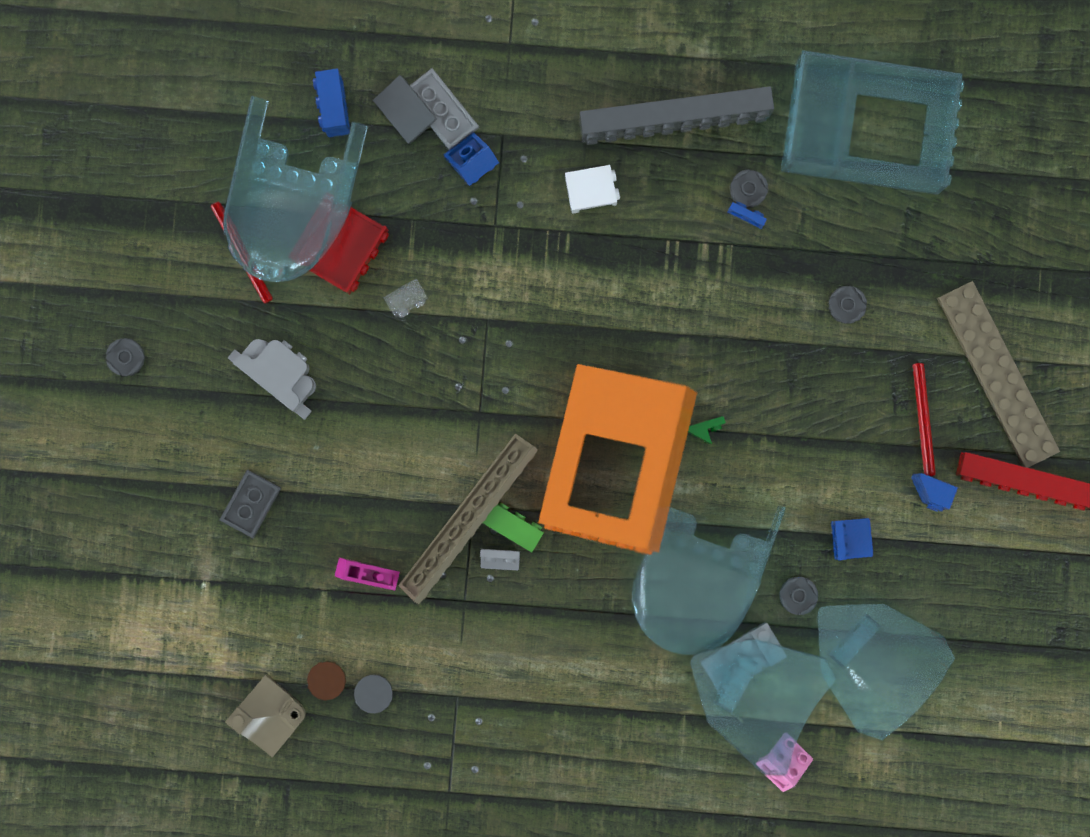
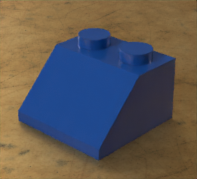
(471, 158)
(934, 492)

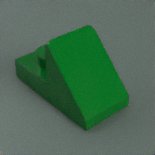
(701, 429)

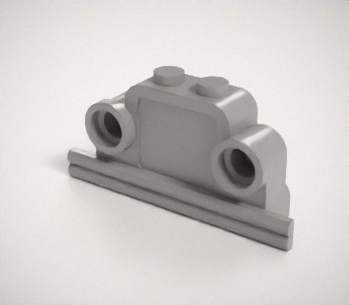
(278, 372)

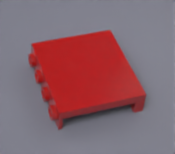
(351, 252)

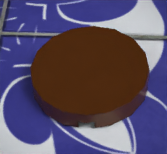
(326, 680)

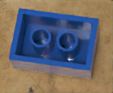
(331, 102)

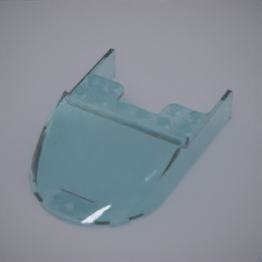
(281, 215)
(695, 590)

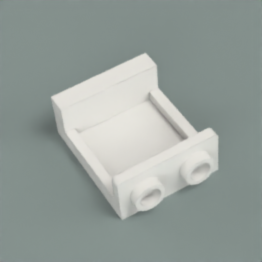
(591, 188)

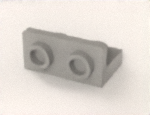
(500, 559)

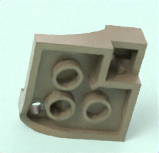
(267, 716)

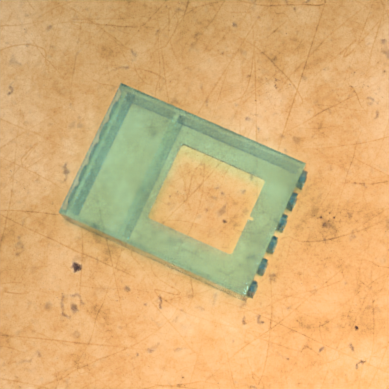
(824, 115)

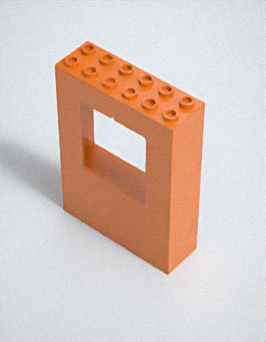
(631, 412)

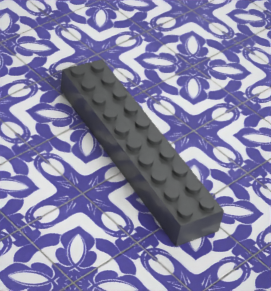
(676, 115)

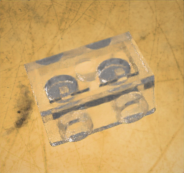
(406, 298)

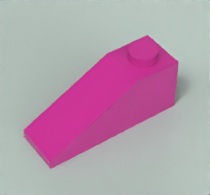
(366, 574)

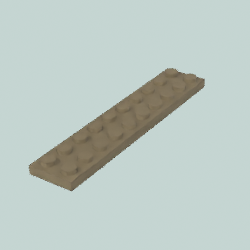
(998, 375)
(467, 518)

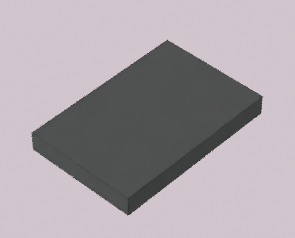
(405, 109)
(250, 504)

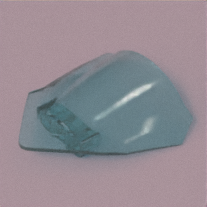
(880, 664)
(760, 697)

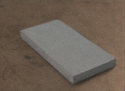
(452, 120)

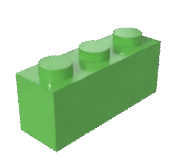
(514, 527)

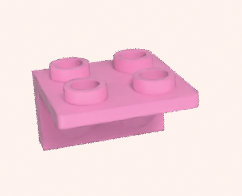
(799, 763)

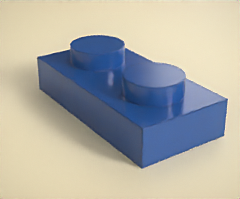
(755, 218)

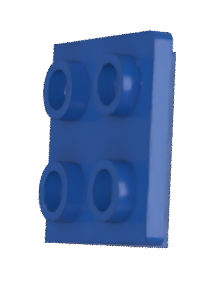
(852, 539)

